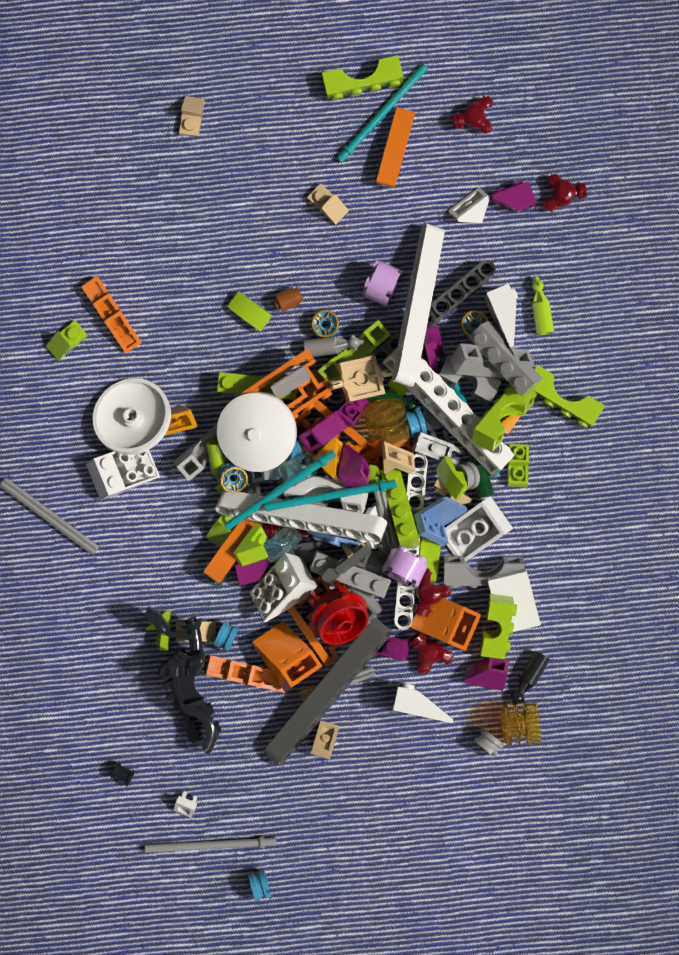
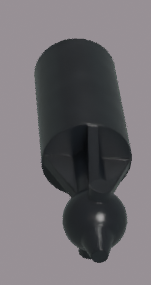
(530, 676)

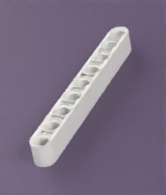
(418, 305)
(307, 517)
(402, 590)

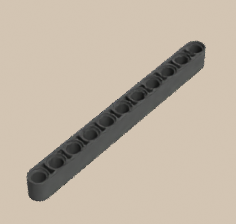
(436, 316)

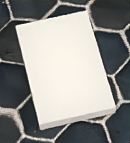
(517, 586)

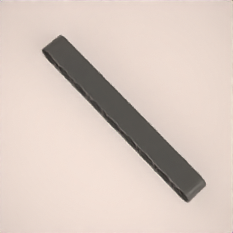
(327, 691)

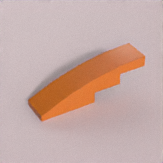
(395, 147)
(111, 314)
(242, 673)

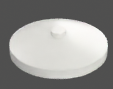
(131, 416)
(256, 431)

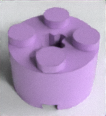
(381, 283)
(405, 567)

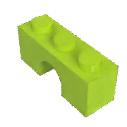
(496, 643)

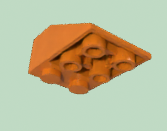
(448, 623)
(286, 655)

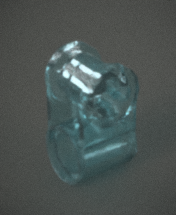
(292, 467)

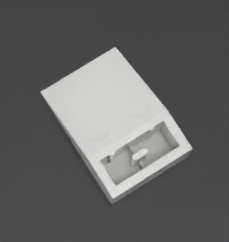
(120, 472)
(282, 586)

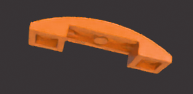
(224, 557)

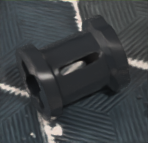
(123, 774)

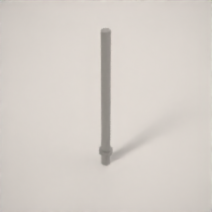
(261, 842)

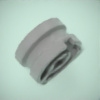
(470, 473)
(489, 742)

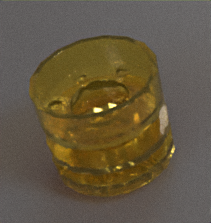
(387, 422)
(521, 724)

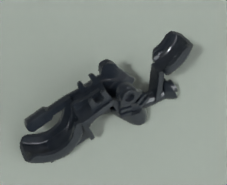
(181, 670)

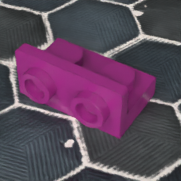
(433, 347)

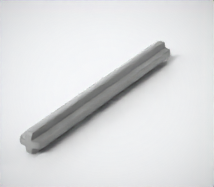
(49, 516)

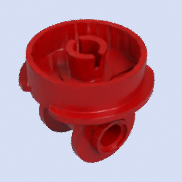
(338, 615)

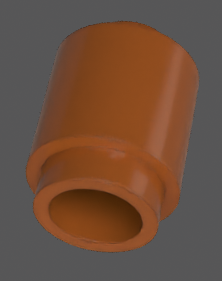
(288, 299)

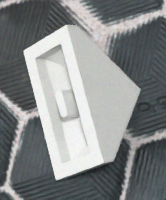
(471, 207)

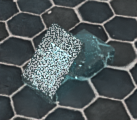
(282, 543)

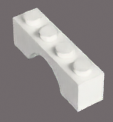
(322, 485)

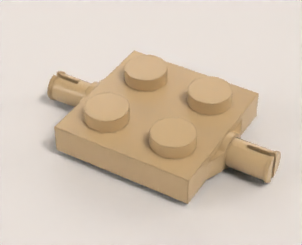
(360, 379)

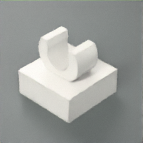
(185, 806)

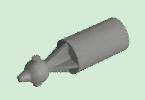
(331, 345)

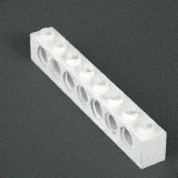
(452, 418)

